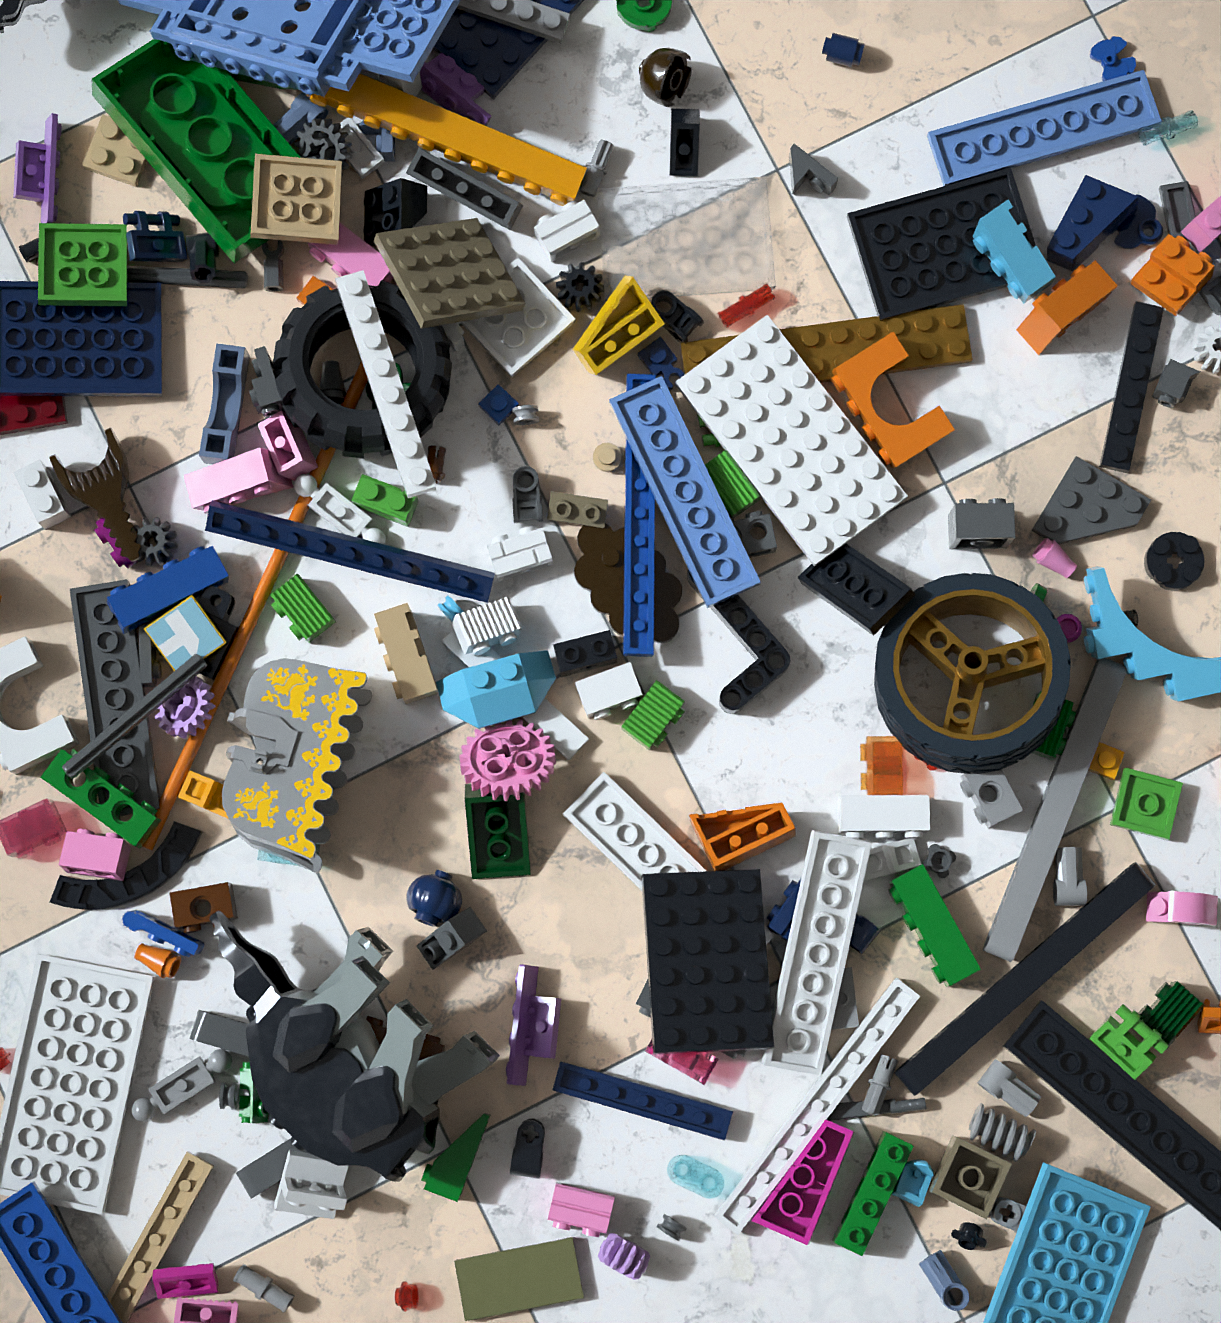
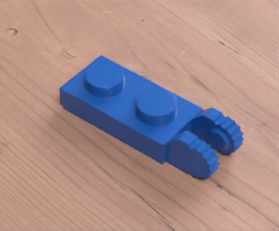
(161, 932)

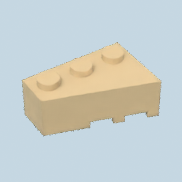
(405, 654)

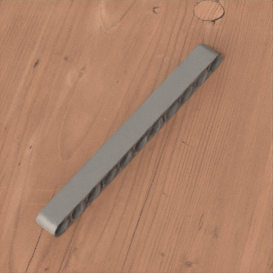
(1055, 809)

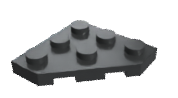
(1089, 505)

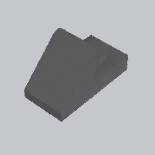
(805, 167)

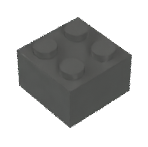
(981, 524)

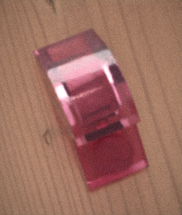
(695, 1065)

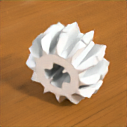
(1205, 346)

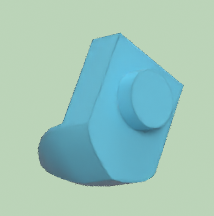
(914, 1182)

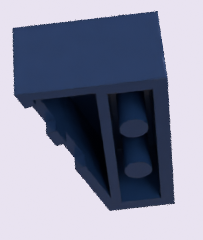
(1089, 220)

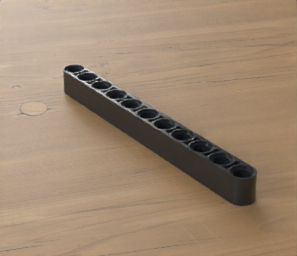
(1024, 978)

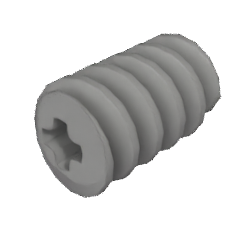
(1001, 1132)

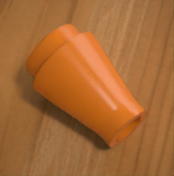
(159, 960)

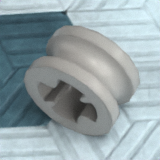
(525, 415)

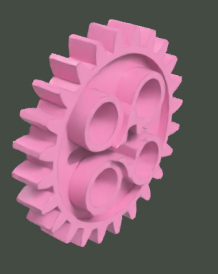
(507, 760)

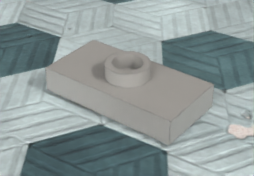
(846, 1008)

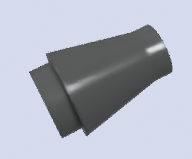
(331, 382)

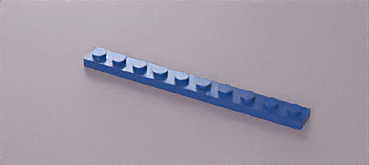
(638, 551)

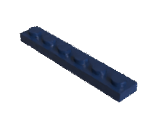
(642, 1100)

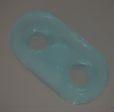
(695, 1176)

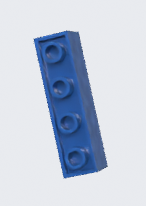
(162, 591)

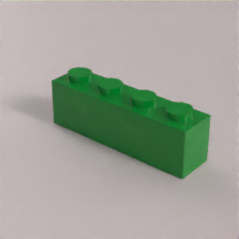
(934, 926)

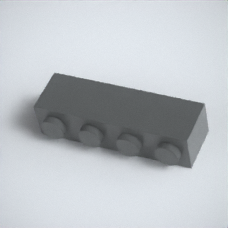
(464, 189)

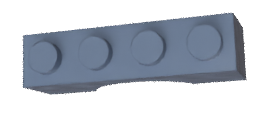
(229, 383)

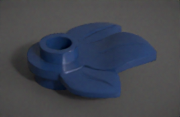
(1131, 229)

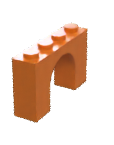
(856, 379)

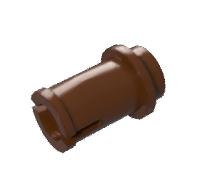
(436, 463)

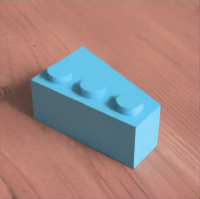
(1012, 253)

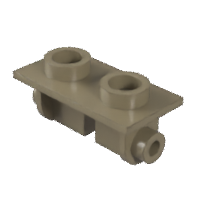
(577, 509)

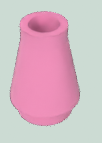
(1054, 558)

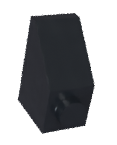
(684, 142)

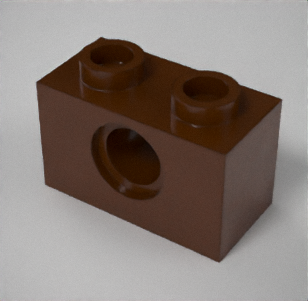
(185, 904)

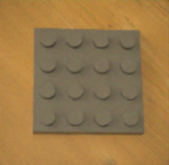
(449, 272)

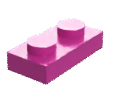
(185, 1280)

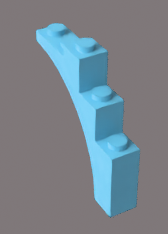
(1116, 635)

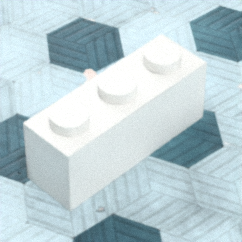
(884, 815)

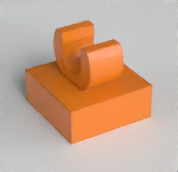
(1210, 1019)

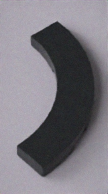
(137, 882)

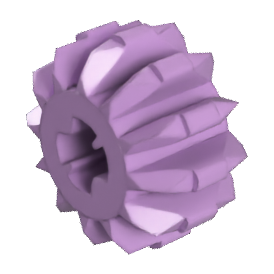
(624, 1256)

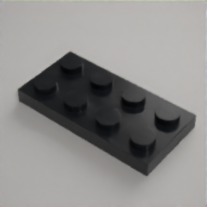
(857, 588)

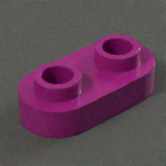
(103, 535)

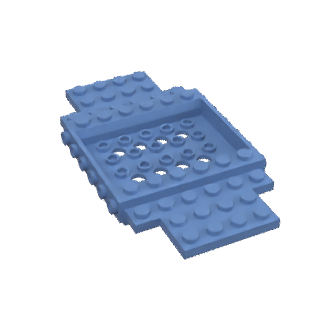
(324, 51)

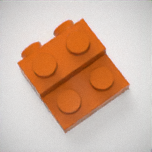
(1174, 274)

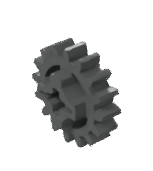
(321, 146)

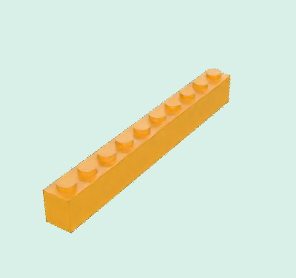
(457, 138)

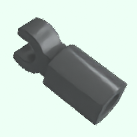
(273, 268)

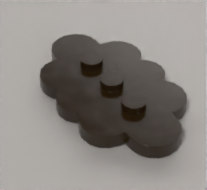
(602, 574)

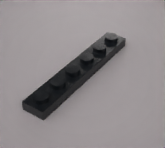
(1131, 387)

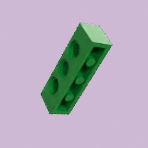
(134, 831)
(872, 1193)

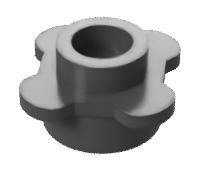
(947, 858)

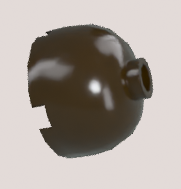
(665, 75)

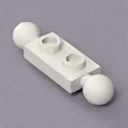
(337, 509)

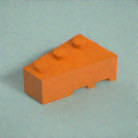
(1066, 305)

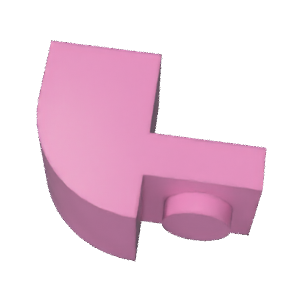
(1182, 908)

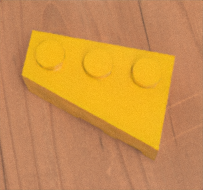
(617, 327)

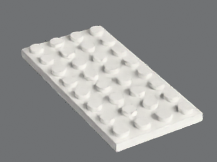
(791, 440)
(72, 1081)

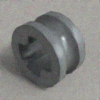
(228, 1096)
(671, 1227)

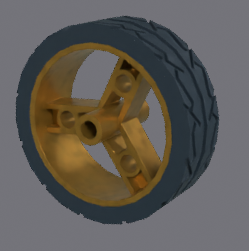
(1041, 652)

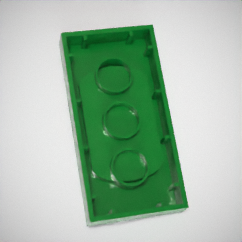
(195, 134)

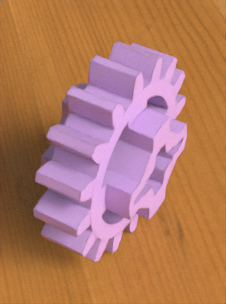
(186, 709)

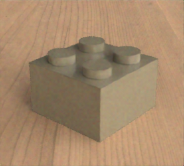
(969, 1177)

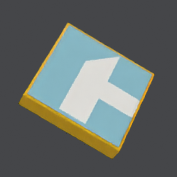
(184, 632)

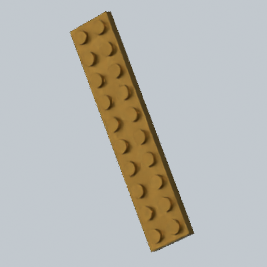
(928, 336)

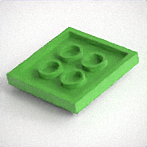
(82, 264)

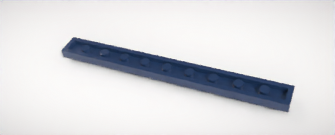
(349, 551)

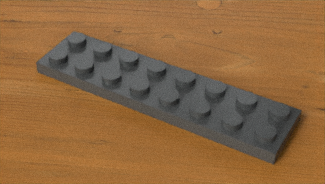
(110, 689)

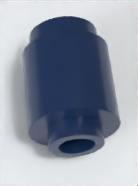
(843, 50)

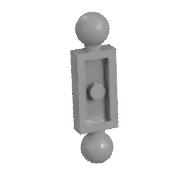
(182, 1085)

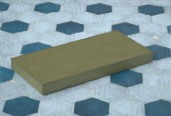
(518, 1278)

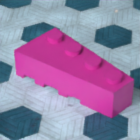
(804, 1190)

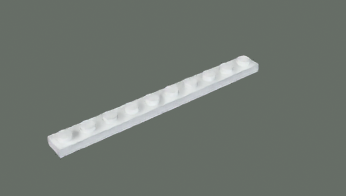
(816, 1106)

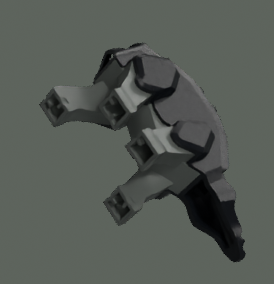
(324, 1066)

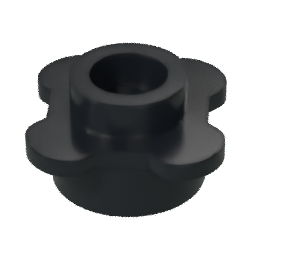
(969, 1236)

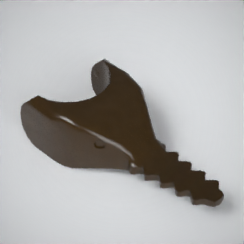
(104, 492)

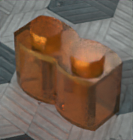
(883, 766)

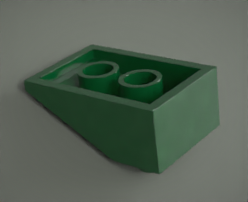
(497, 835)

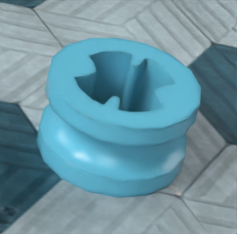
(449, 608)

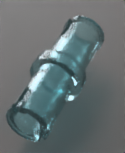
(1168, 128)

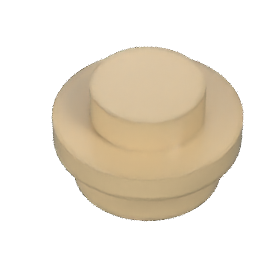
(607, 457)

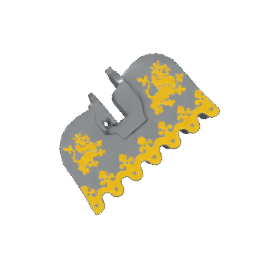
(302, 734)

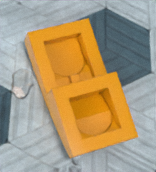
(203, 793)

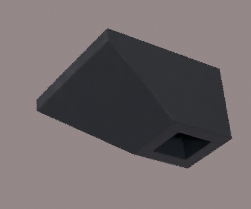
(393, 207)

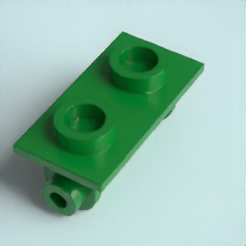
(250, 1106)

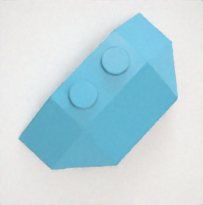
(498, 689)

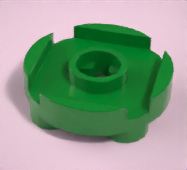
(646, 17)

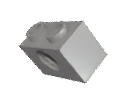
(986, 812)

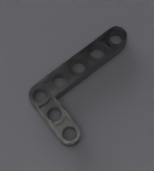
(760, 654)

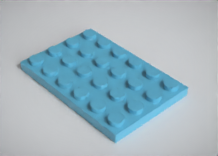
(1068, 1253)

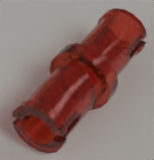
(746, 305)

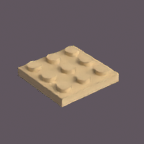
(296, 199)

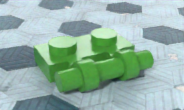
(1123, 1046)

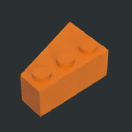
(741, 833)

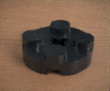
(1163, 573)

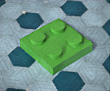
(1146, 803)

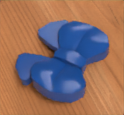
(1106, 52)

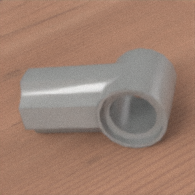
(1069, 885)
(1003, 1084)

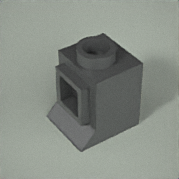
(1174, 383)

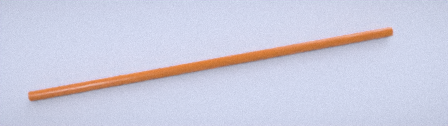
(247, 626)

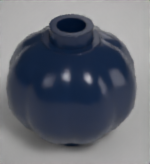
(434, 898)

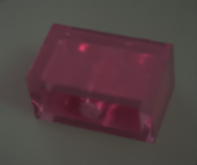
(31, 828)

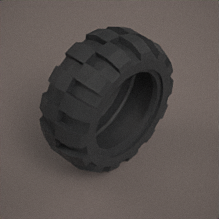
(346, 428)

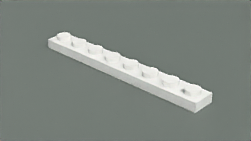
(385, 384)

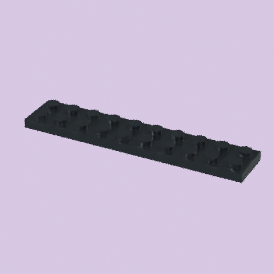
(1121, 1108)

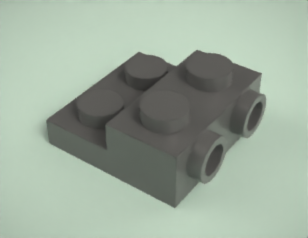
(265, 393)

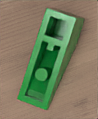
(453, 1166)

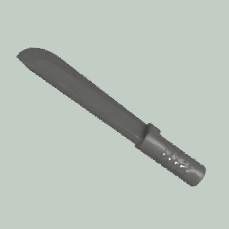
(854, 1109)

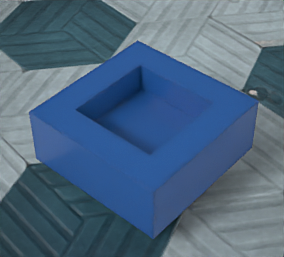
(498, 404)

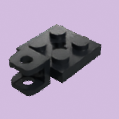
(219, 616)

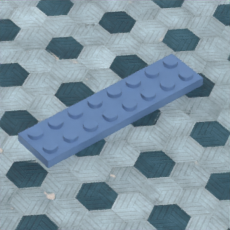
(1044, 128)
(684, 492)

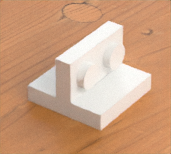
(311, 1186)

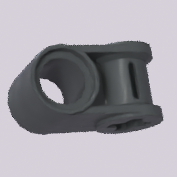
(526, 501)

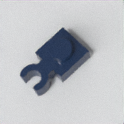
(659, 360)

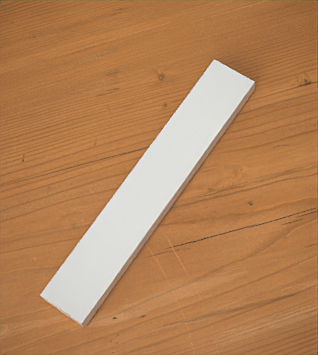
(562, 732)

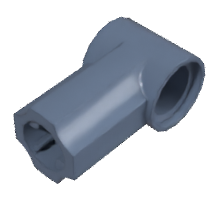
(301, 112)
(943, 1279)

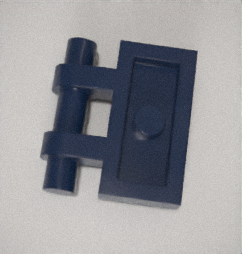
(151, 244)

